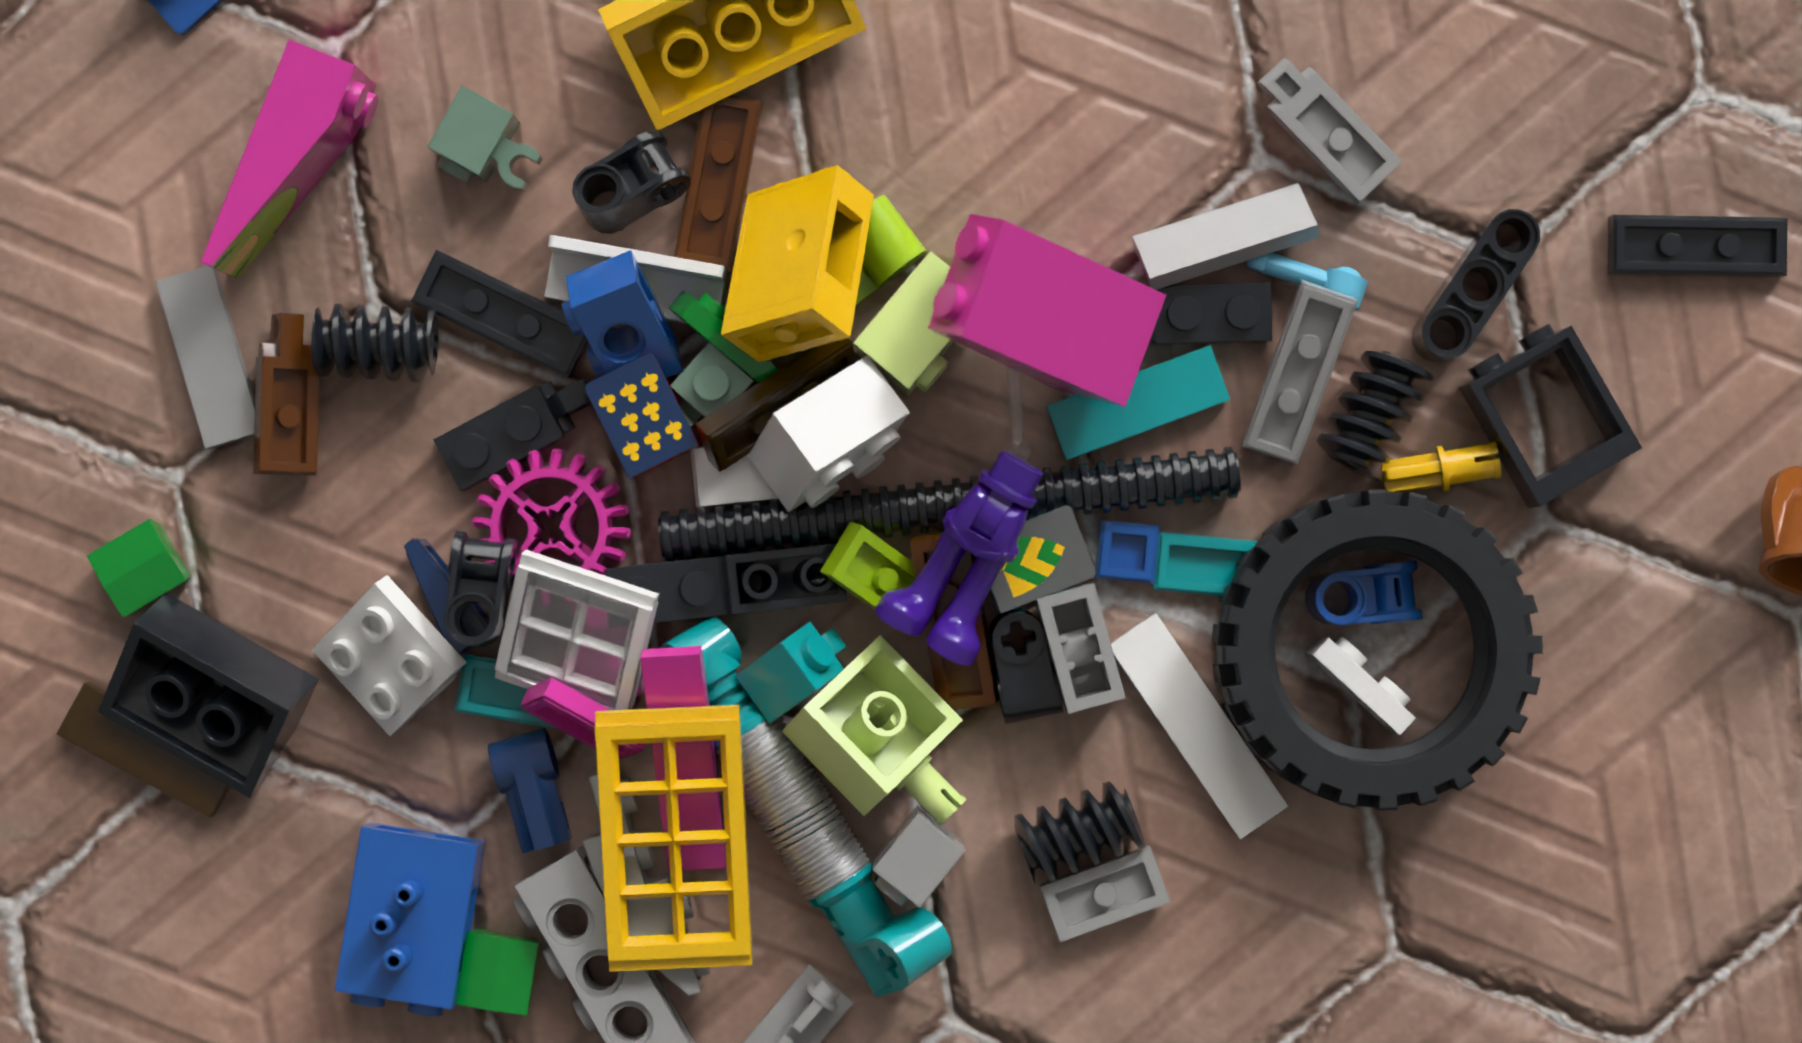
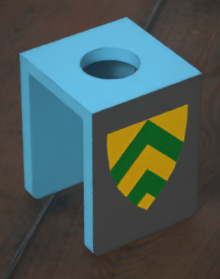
(1048, 561)

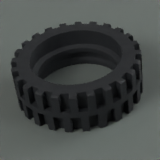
(1498, 674)

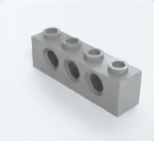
(573, 882)

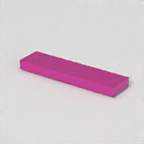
(673, 680)

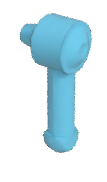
(1338, 279)

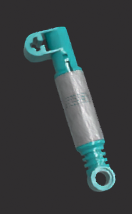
(812, 837)

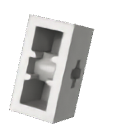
(1079, 648)
(916, 858)

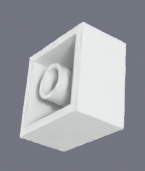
(829, 435)

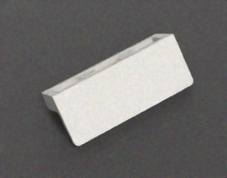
(664, 273)

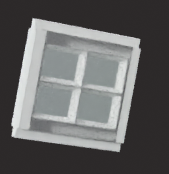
(575, 630)

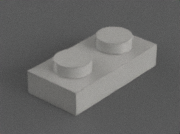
(1104, 893)

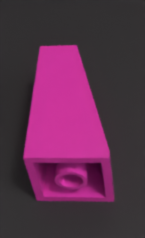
(1045, 311)

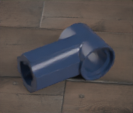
(527, 774)

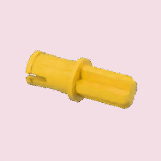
(1441, 468)

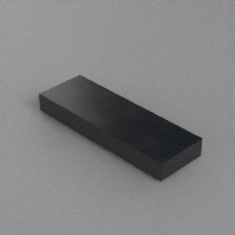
(1697, 246)
(500, 313)

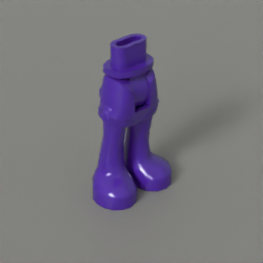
(987, 526)

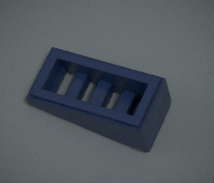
(433, 579)

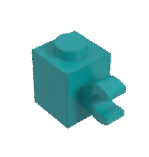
(792, 670)

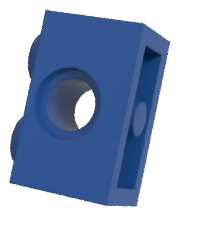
(615, 295)

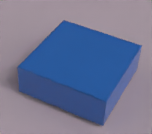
(1127, 551)

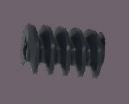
(374, 344)
(1372, 411)
(1078, 831)

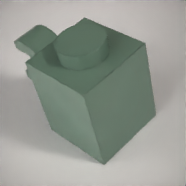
(478, 137)
(709, 384)

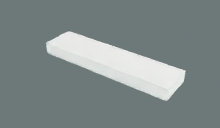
(1197, 726)

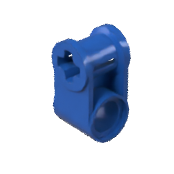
(1375, 595)

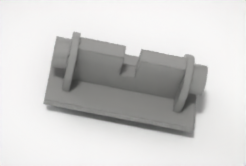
(803, 1012)

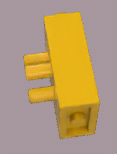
(798, 264)

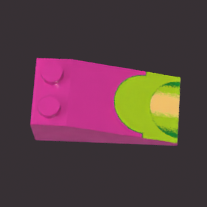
(297, 138)

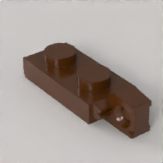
(286, 402)

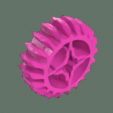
(570, 505)

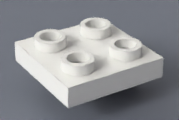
(389, 655)

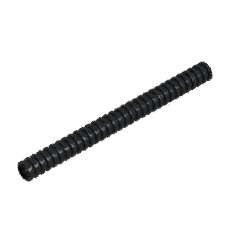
(927, 506)

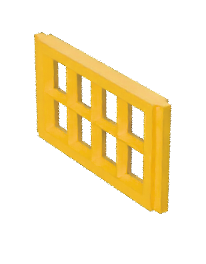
(668, 727)

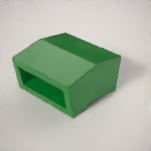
(138, 566)
(497, 971)

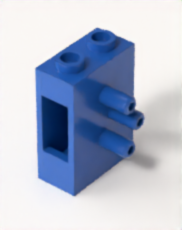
(409, 917)

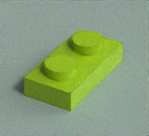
(867, 565)

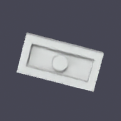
(1381, 699)

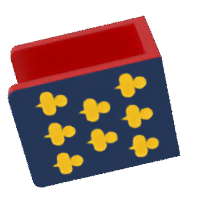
(641, 415)

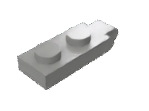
(1328, 129)

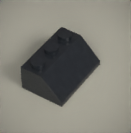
(206, 694)

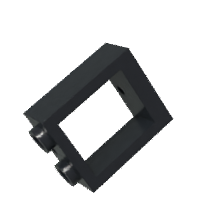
(1618, 438)

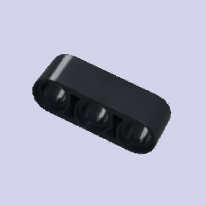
(1498, 269)

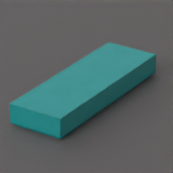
(1157, 398)

